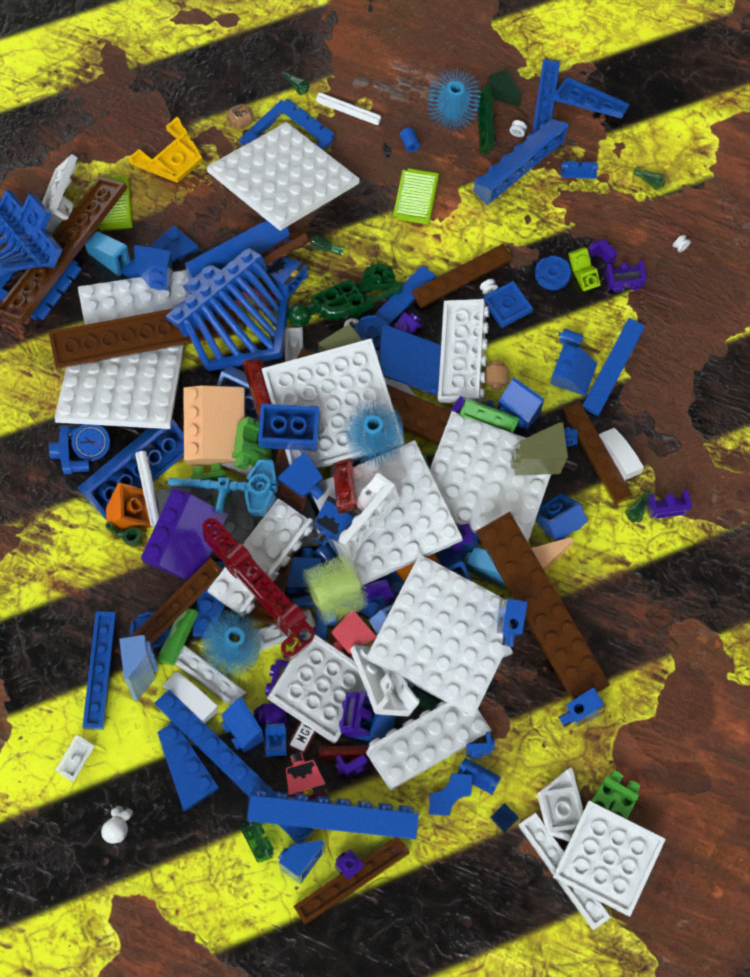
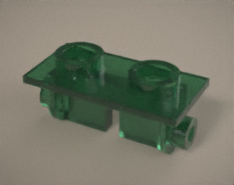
(259, 846)

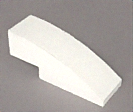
(621, 453)
(191, 697)

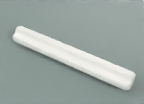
(348, 108)
(148, 487)

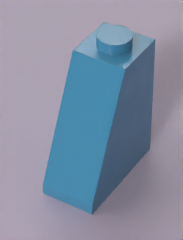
(108, 252)
(482, 566)

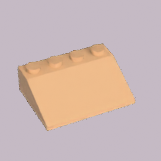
(211, 423)

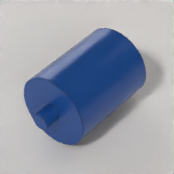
(410, 140)
(571, 338)

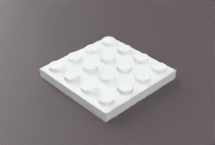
(317, 686)
(609, 858)

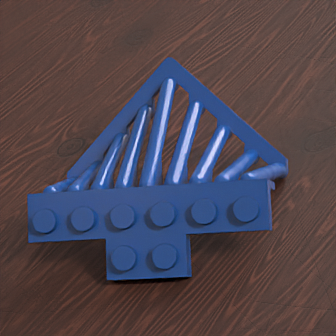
(26, 235)
(216, 288)

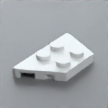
(561, 806)

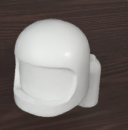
(116, 828)

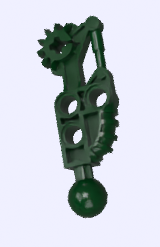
(348, 297)

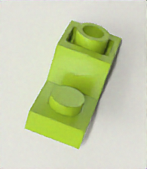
(584, 272)

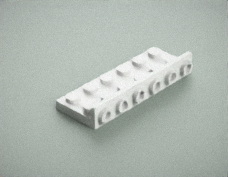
(463, 350)
(270, 548)
(424, 742)

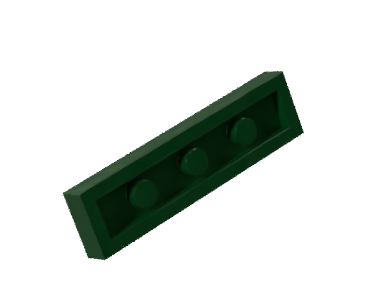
(485, 120)

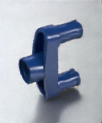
(60, 451)
(304, 602)

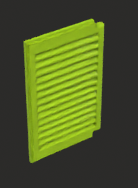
(416, 196)
(120, 214)

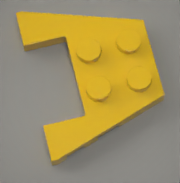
(175, 160)

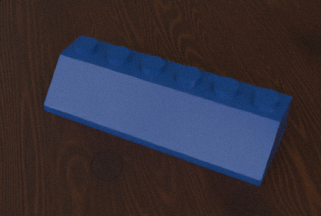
(520, 161)
(257, 239)
(163, 450)

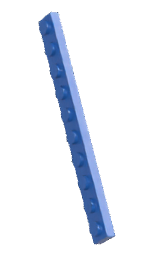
(220, 754)

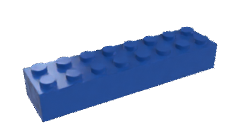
(332, 815)

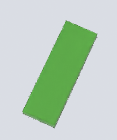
(486, 414)
(177, 637)

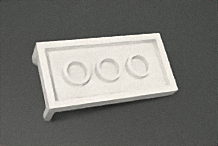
(54, 198)
(375, 508)
(384, 686)

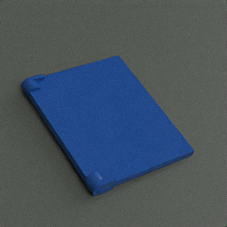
(409, 359)

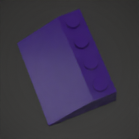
(178, 535)

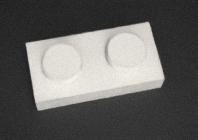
(74, 758)

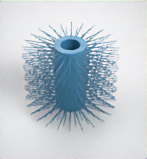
(454, 100)
(374, 432)
(231, 644)

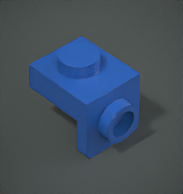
(275, 739)
(477, 751)

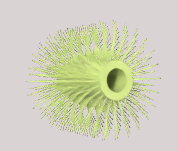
(335, 588)

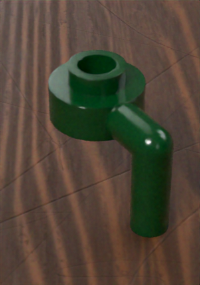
(127, 535)

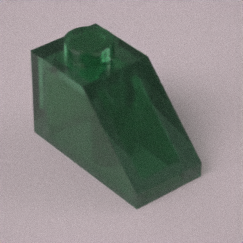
(504, 88)

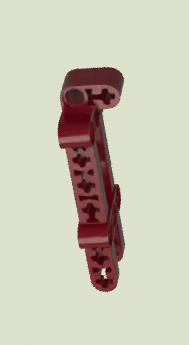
(239, 564)

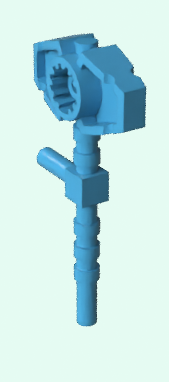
(258, 491)

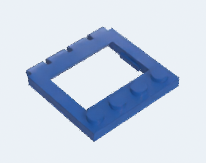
(296, 114)
(53, 295)

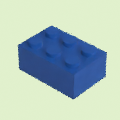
(289, 427)

